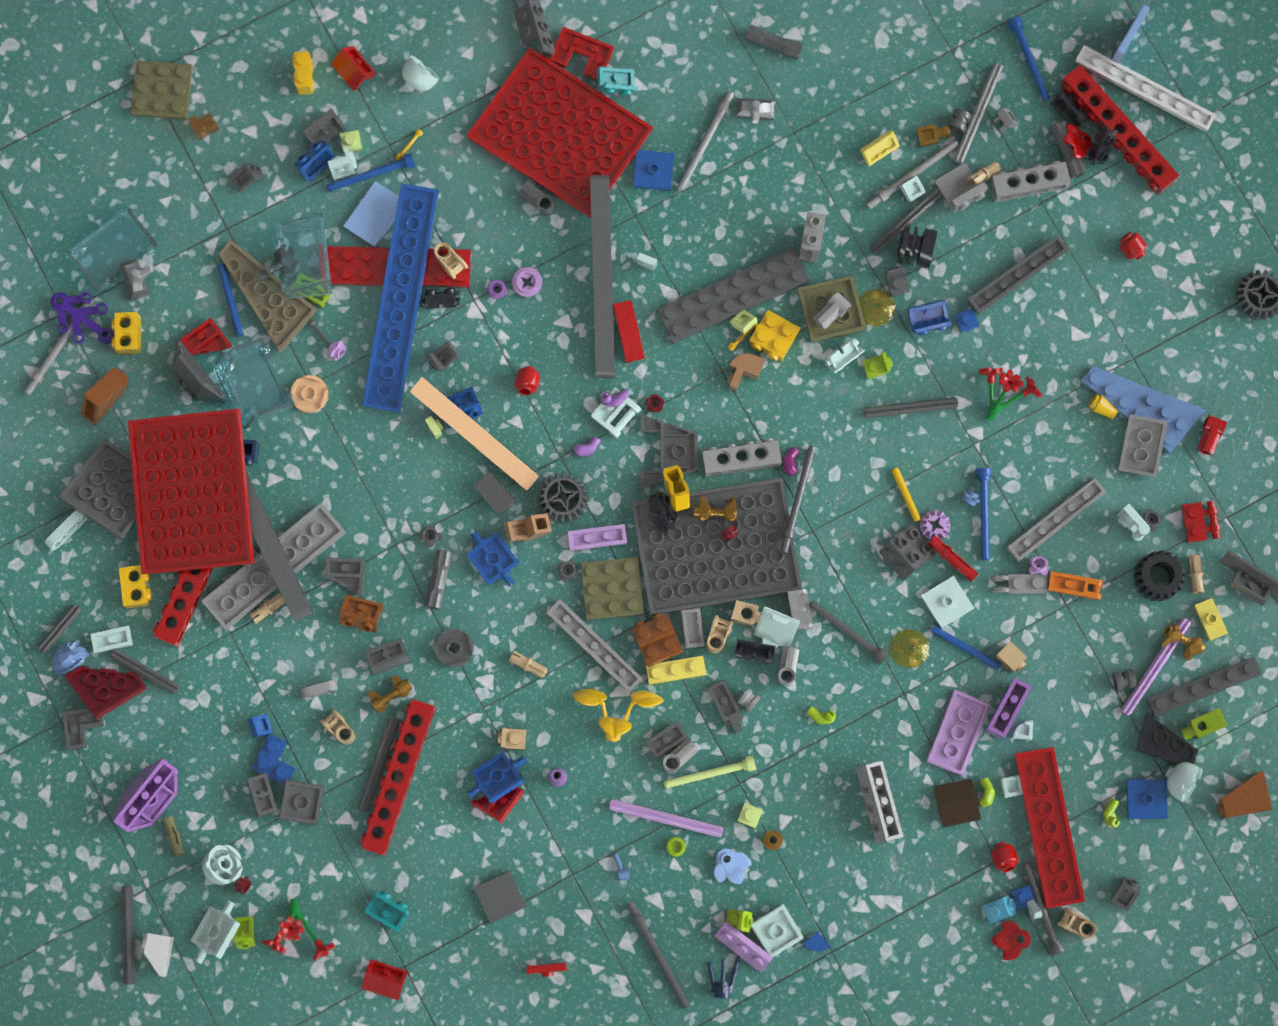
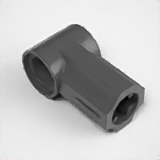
(537, 198)

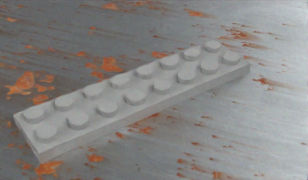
(255, 581)

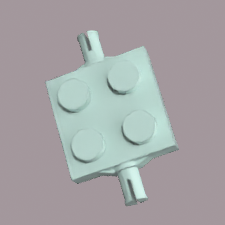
(215, 932)

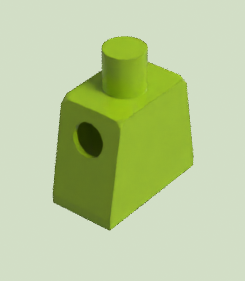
(1213, 721)

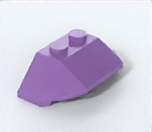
(147, 796)

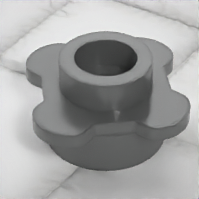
(1155, 516)
(425, 536)
(568, 565)

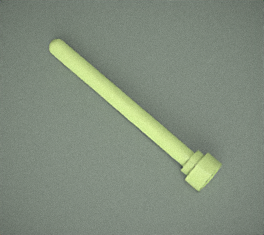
(746, 764)

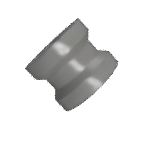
(748, 700)

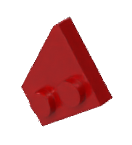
(205, 339)
(500, 808)

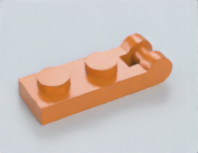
(1074, 585)

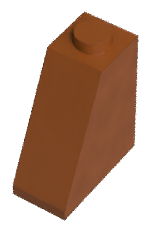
(103, 395)
(1246, 798)

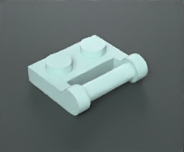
(605, 415)
(1133, 521)

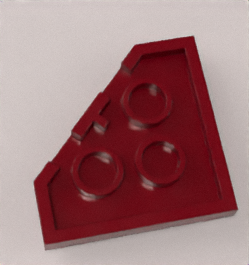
(104, 688)

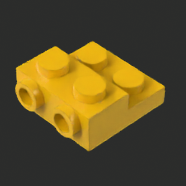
(774, 336)

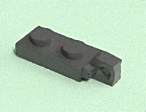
(726, 705)

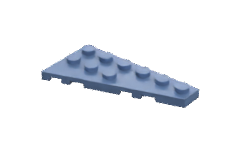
(1140, 400)

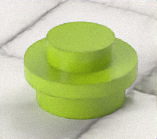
(675, 846)

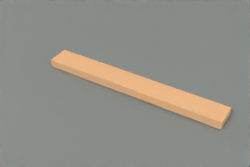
(474, 433)

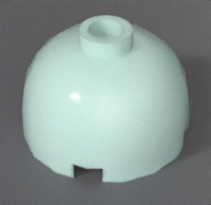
(417, 75)
(1182, 780)
(222, 865)

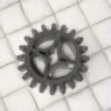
(1245, 293)
(571, 494)

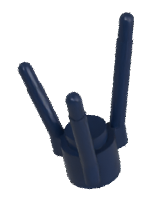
(723, 988)

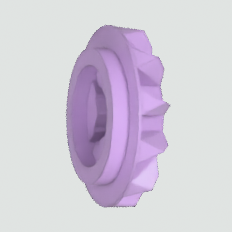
(526, 273)
(932, 516)

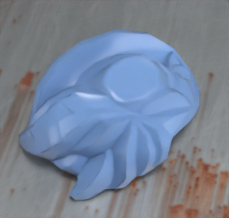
(69, 657)

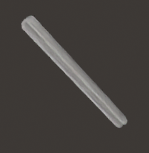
(978, 113)

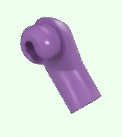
(614, 400)

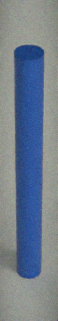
(230, 300)
(965, 647)

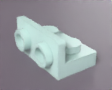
(343, 167)

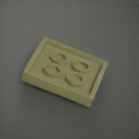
(161, 90)
(815, 298)
(612, 588)

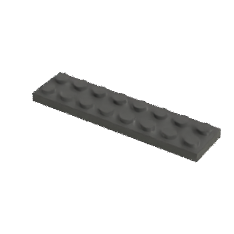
(733, 295)

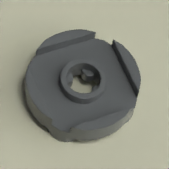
(445, 642)

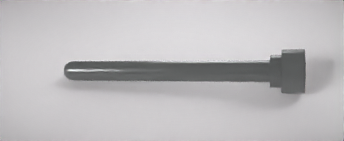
(878, 653)
(1055, 945)

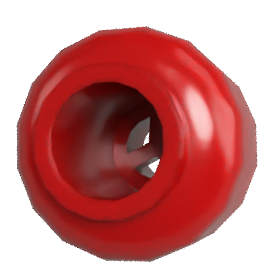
(1132, 245)
(527, 380)
(1004, 857)

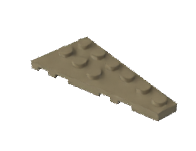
(280, 316)

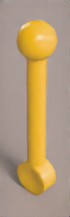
(418, 133)
(732, 346)

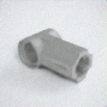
(835, 308)
(788, 665)
(680, 755)

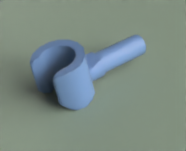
(622, 873)

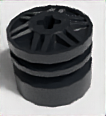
(916, 246)

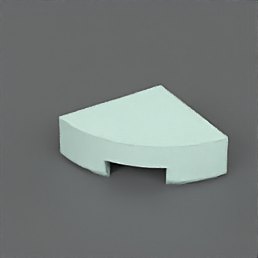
(1024, 731)
(1034, 910)

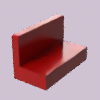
(352, 67)
(384, 979)

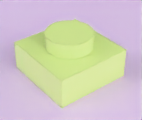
(351, 140)
(743, 321)
(434, 426)
(750, 815)

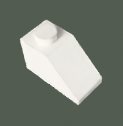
(158, 951)

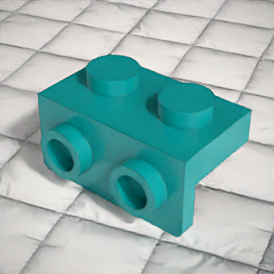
(616, 80)
(387, 911)

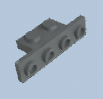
(533, 26)
(1250, 579)

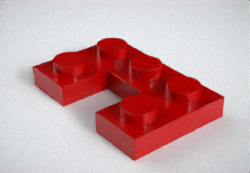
(572, 41)

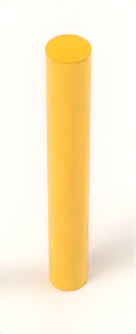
(906, 495)

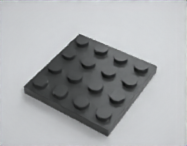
(105, 490)

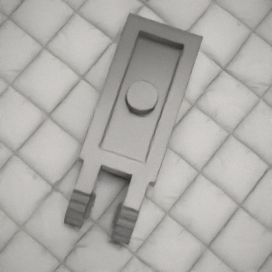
(1022, 584)

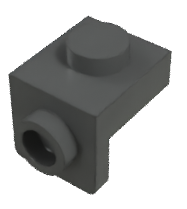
(443, 356)

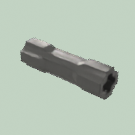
(786, 46)
(1075, 166)
(438, 580)

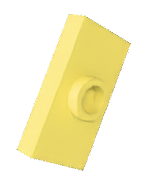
(879, 147)
(1210, 619)

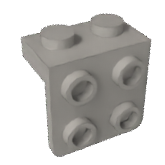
(957, 190)

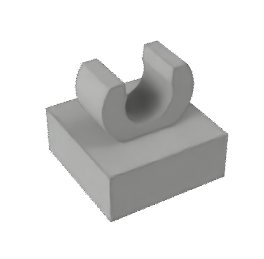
(1008, 119)

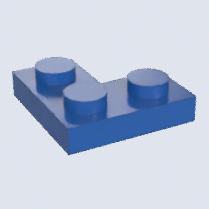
(269, 761)

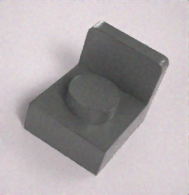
(246, 176)
(897, 281)
(1126, 893)

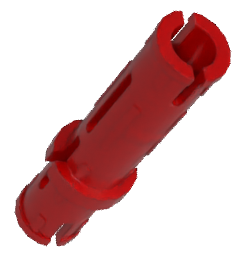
(949, 555)

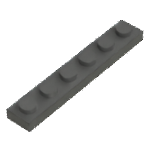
(1018, 275)
(1204, 686)

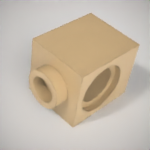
(739, 607)
(1011, 658)

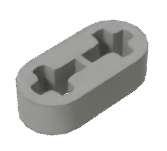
(319, 689)

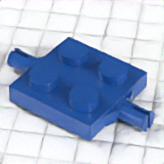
(492, 558)
(497, 777)

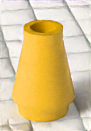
(1102, 406)

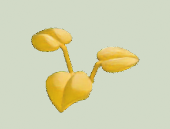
(616, 726)

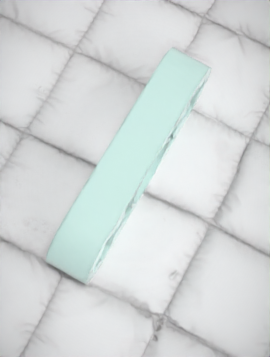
(65, 530)

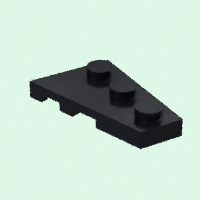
(1164, 744)

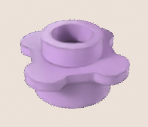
(337, 350)
(1038, 561)

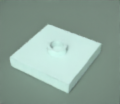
(947, 602)
(776, 931)

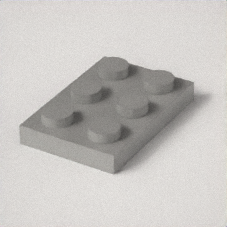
(1143, 445)

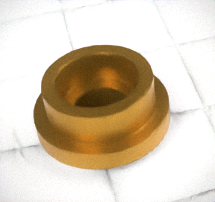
(770, 846)

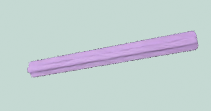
(1152, 671)
(666, 818)

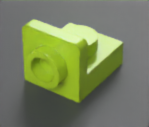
(877, 366)
(740, 919)
(244, 935)

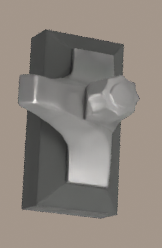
(755, 109)
(135, 278)

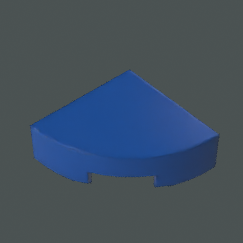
(817, 943)

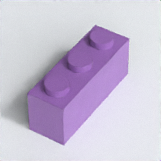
(1008, 708)

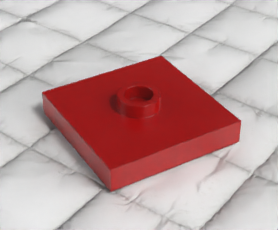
(546, 969)

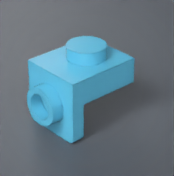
(1000, 909)

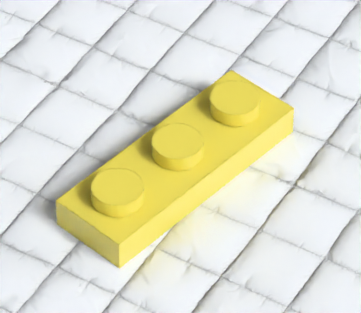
(676, 670)

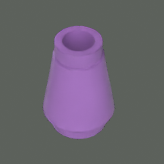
(557, 782)

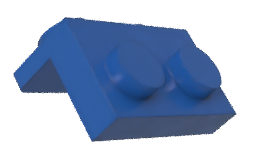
(314, 160)
(928, 317)

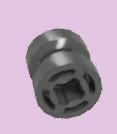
(959, 121)
(1124, 679)

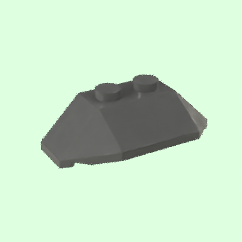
(194, 377)

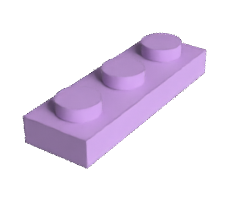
(597, 537)
(743, 947)

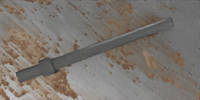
(788, 533)
(639, 920)

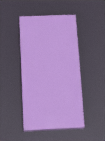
(958, 732)

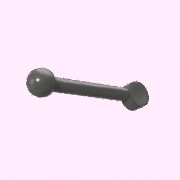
(312, 322)

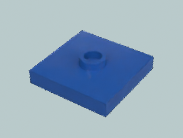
(653, 170)
(1146, 799)

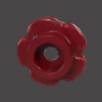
(654, 408)
(730, 533)
(242, 885)

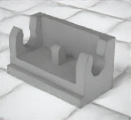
(800, 608)

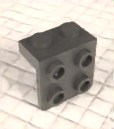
(907, 552)

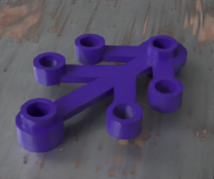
(79, 315)

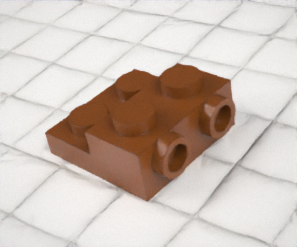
(657, 639)

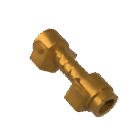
(704, 510)
(1173, 634)
(401, 689)

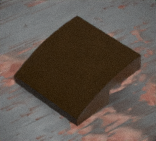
(957, 803)

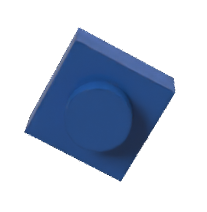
(966, 320)
(260, 726)
(1021, 897)

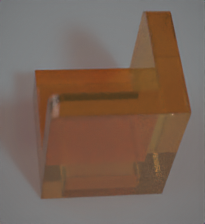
(204, 126)

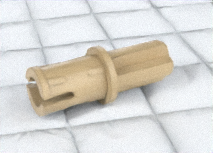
(983, 174)
(1196, 574)
(268, 608)
(528, 664)

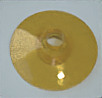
(875, 316)
(910, 658)

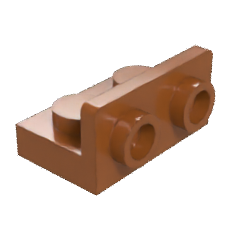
(360, 613)

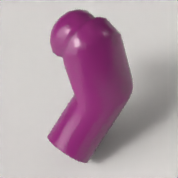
(788, 461)

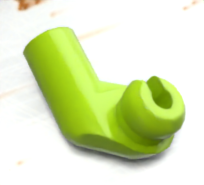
(821, 718)
(989, 793)
(1109, 814)

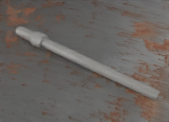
(722, 110)
(883, 195)
(37, 377)

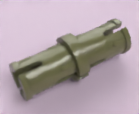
(173, 836)

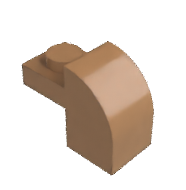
(746, 365)
(528, 529)

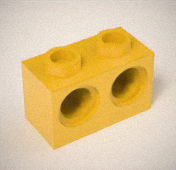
(131, 332)
(128, 587)

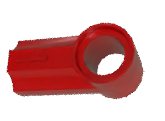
(1212, 431)

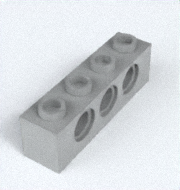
(1004, 192)
(733, 465)
(879, 802)

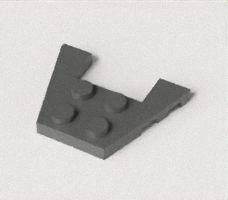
(678, 448)

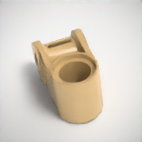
(452, 262)
(720, 631)
(336, 725)
(1075, 924)

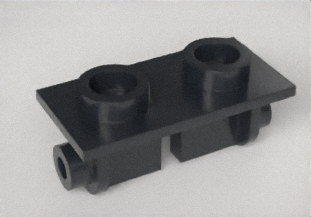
(1068, 109)
(1099, 153)
(432, 298)
(661, 504)
(753, 650)

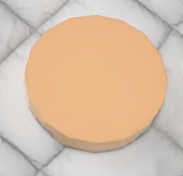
(309, 393)

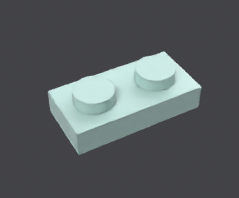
(111, 639)

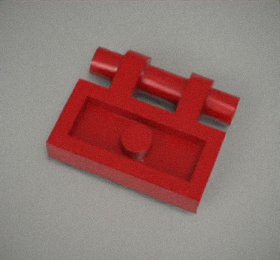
(1194, 521)

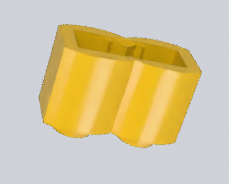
(303, 72)
(676, 488)

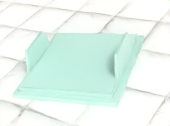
(776, 628)

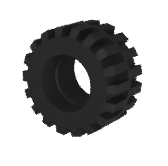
(1172, 566)

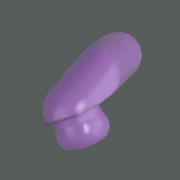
(587, 449)

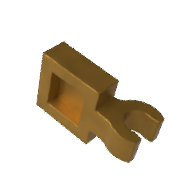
(930, 135)

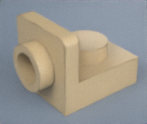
(512, 739)

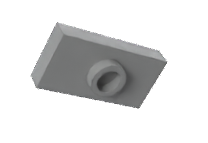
(692, 628)

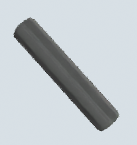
(59, 628)

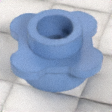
(970, 497)

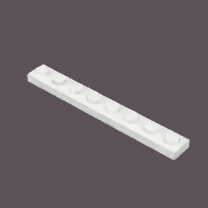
(1145, 88)

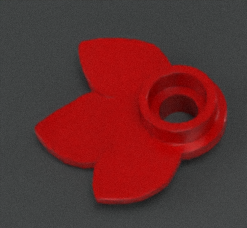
(1079, 140)
(1008, 940)

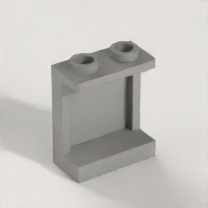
(812, 237)

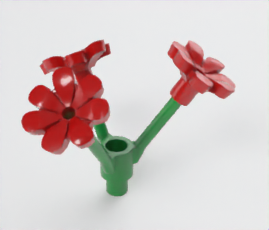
(1008, 382)
(291, 928)

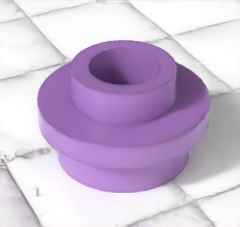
(497, 283)

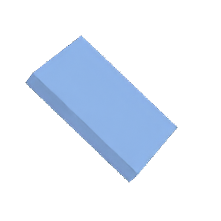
(1131, 33)
(373, 214)

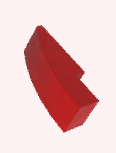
(628, 331)

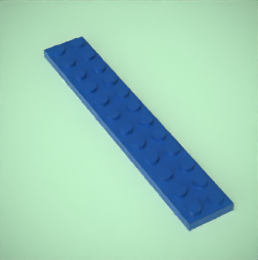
(400, 298)

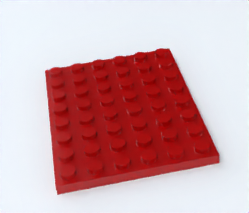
(558, 130)
(190, 491)

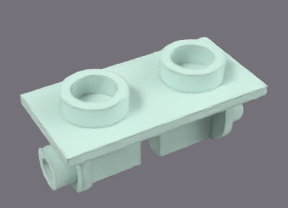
(837, 359)

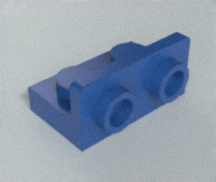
(467, 402)

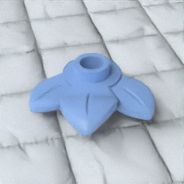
(732, 868)

